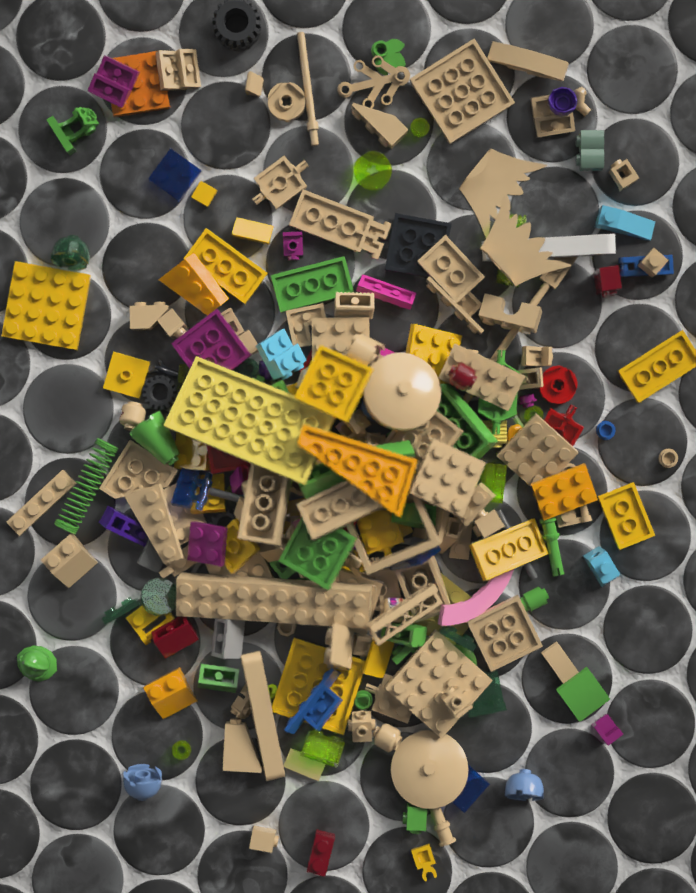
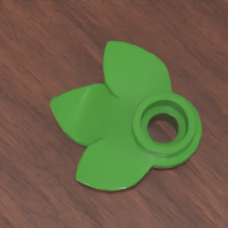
(391, 54)

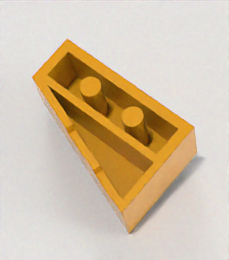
(195, 284)

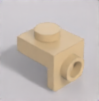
(537, 356)

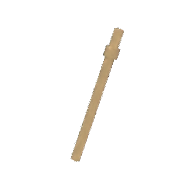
(312, 125)

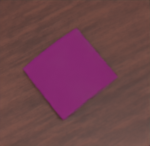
(113, 81)

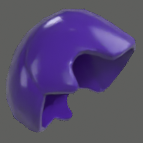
(562, 101)

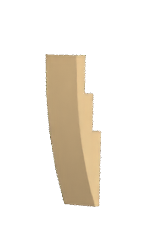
(528, 61)

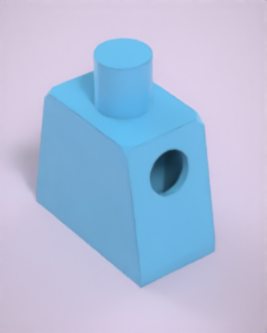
(601, 566)

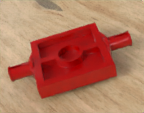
(564, 424)

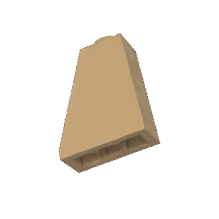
(239, 749)

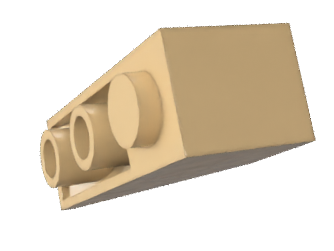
(383, 124)

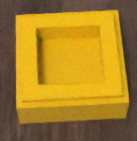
(204, 193)

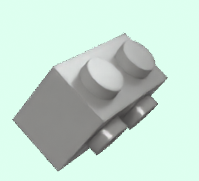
(228, 639)

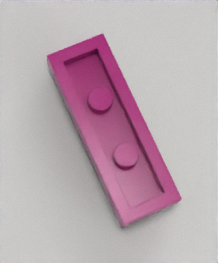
(386, 292)

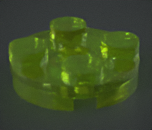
(366, 162)

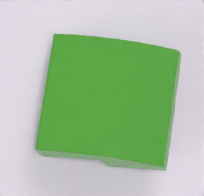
(583, 694)

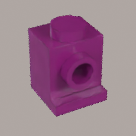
(293, 237)

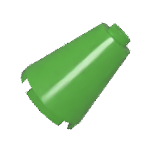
(156, 439)

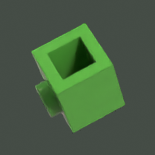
(415, 819)

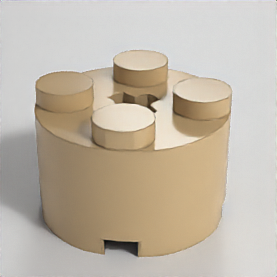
(365, 350)

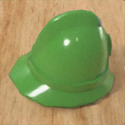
(37, 663)

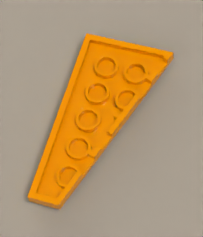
(371, 469)

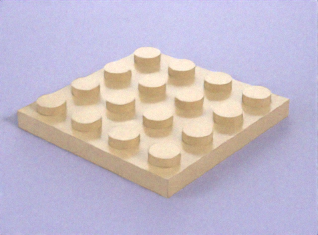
(462, 91)
(428, 674)

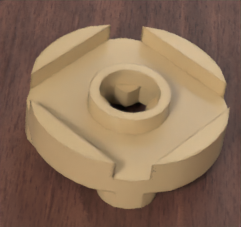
(297, 101)

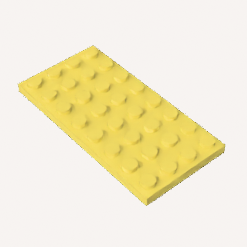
(246, 419)

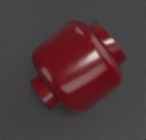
(462, 376)

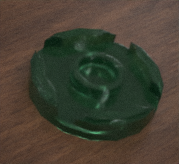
(158, 596)

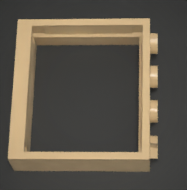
(405, 553)

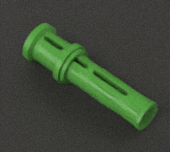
(551, 536)

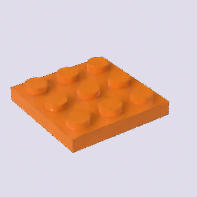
(146, 93)

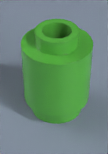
(534, 599)

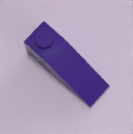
(123, 525)

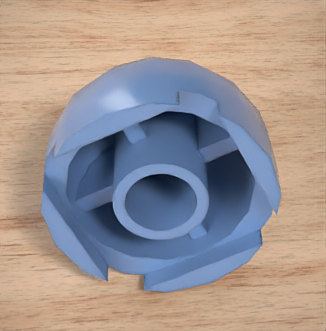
(142, 781)
(524, 786)

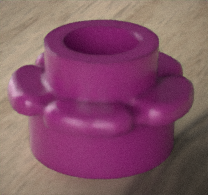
(527, 400)

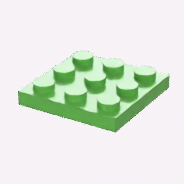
(320, 558)

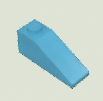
(624, 223)

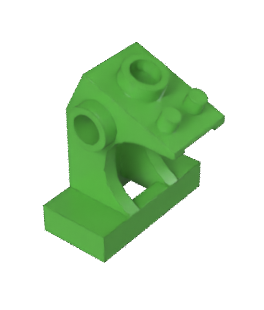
(65, 134)

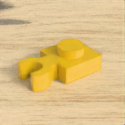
(424, 859)

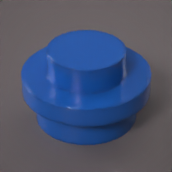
(605, 430)

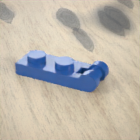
(667, 269)

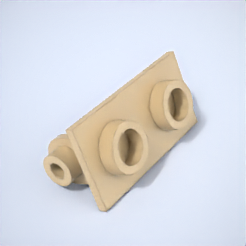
(241, 706)

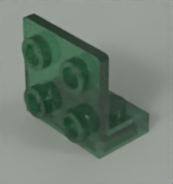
(490, 699)

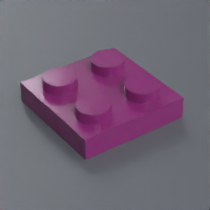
(207, 543)

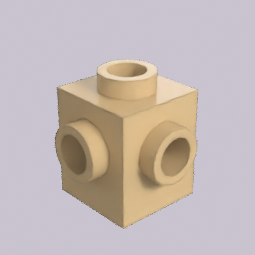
(355, 426)
(361, 726)

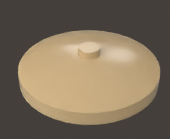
(402, 392)
(429, 769)

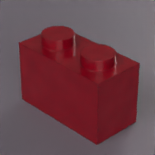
(607, 281)
(174, 636)
(320, 853)

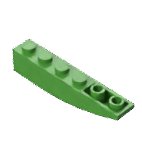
(324, 478)

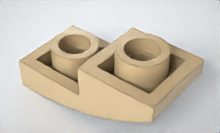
(559, 662)

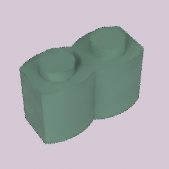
(590, 150)

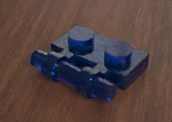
(186, 489)

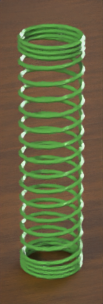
(111, 449)

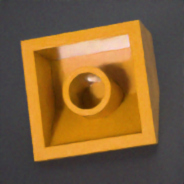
(170, 693)

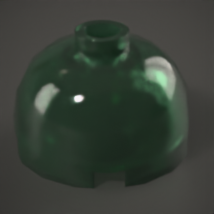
(71, 252)

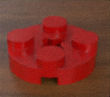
(567, 390)

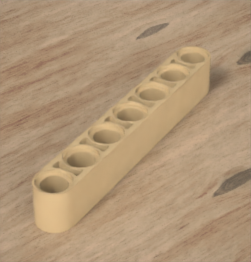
(262, 715)

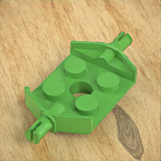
(494, 412)

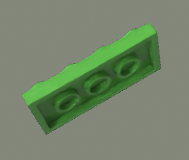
(311, 284)

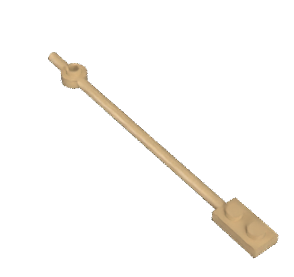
(550, 279)

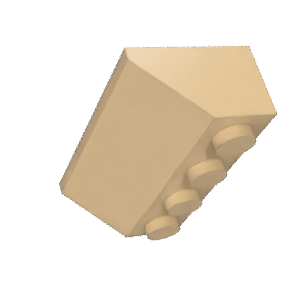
(264, 507)

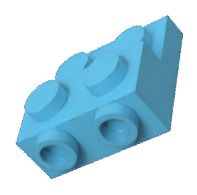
(281, 355)

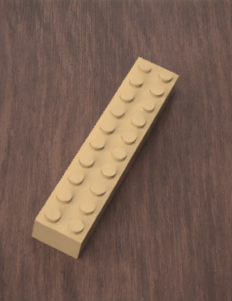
(272, 600)

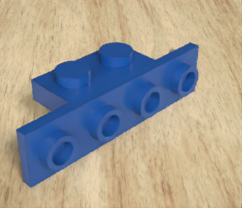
(318, 706)

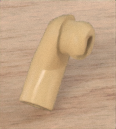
(581, 106)

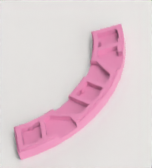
(480, 601)

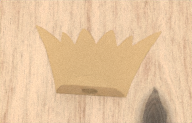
(493, 179)
(514, 252)

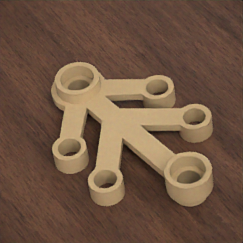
(377, 81)

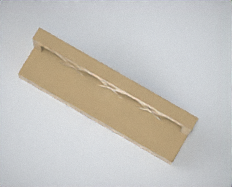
(401, 609)

